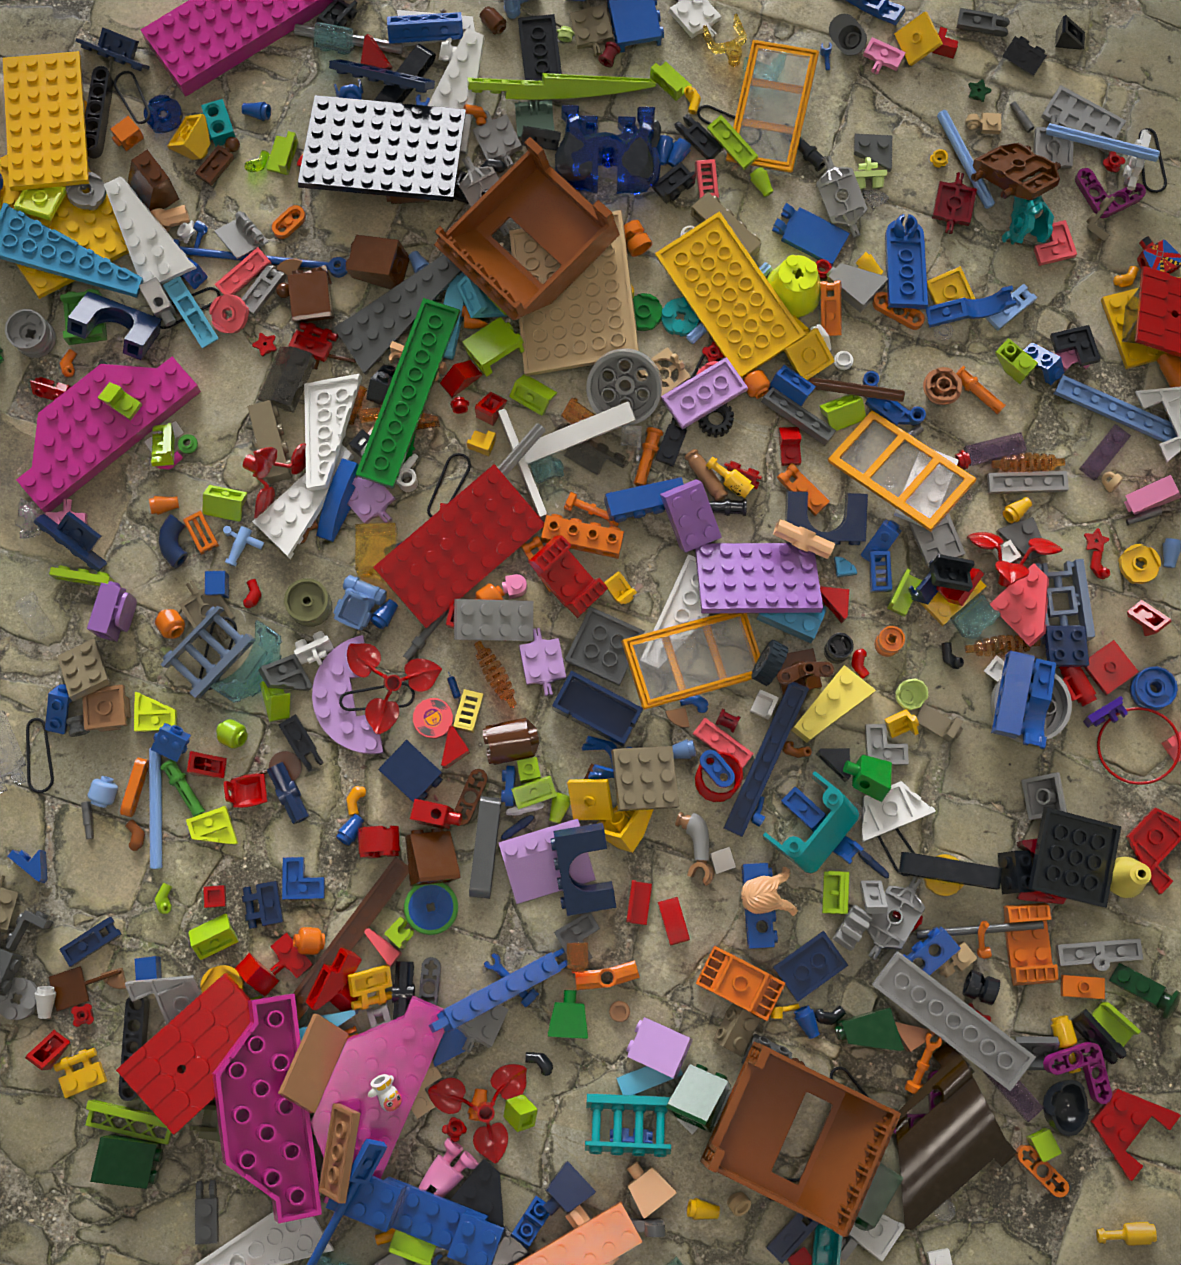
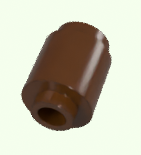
(493, 20)

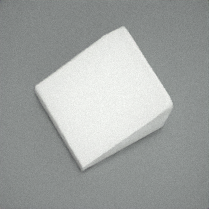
(722, 860)

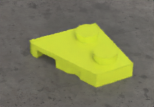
(151, 714)
(213, 827)

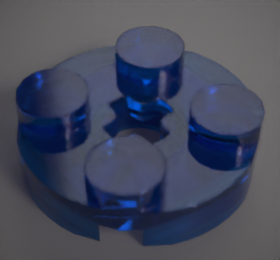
(170, 121)

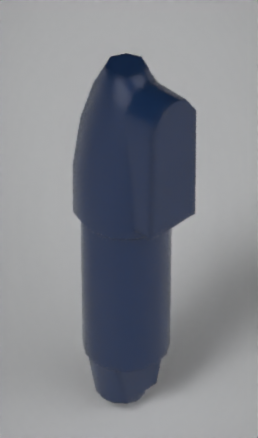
(521, 824)
(869, 860)

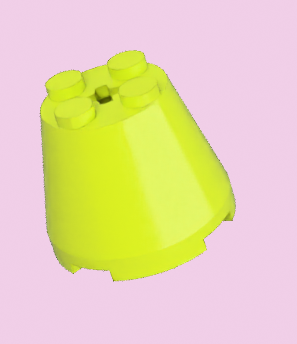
(799, 295)

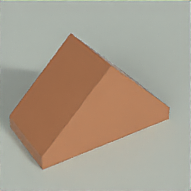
(912, 1036)

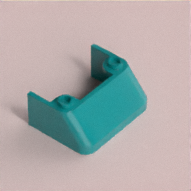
(826, 837)

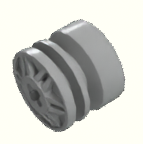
(20, 331)

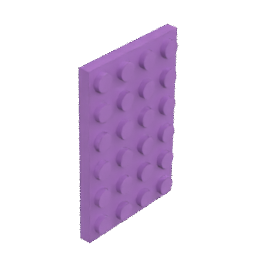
(757, 578)

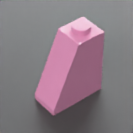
(1152, 495)

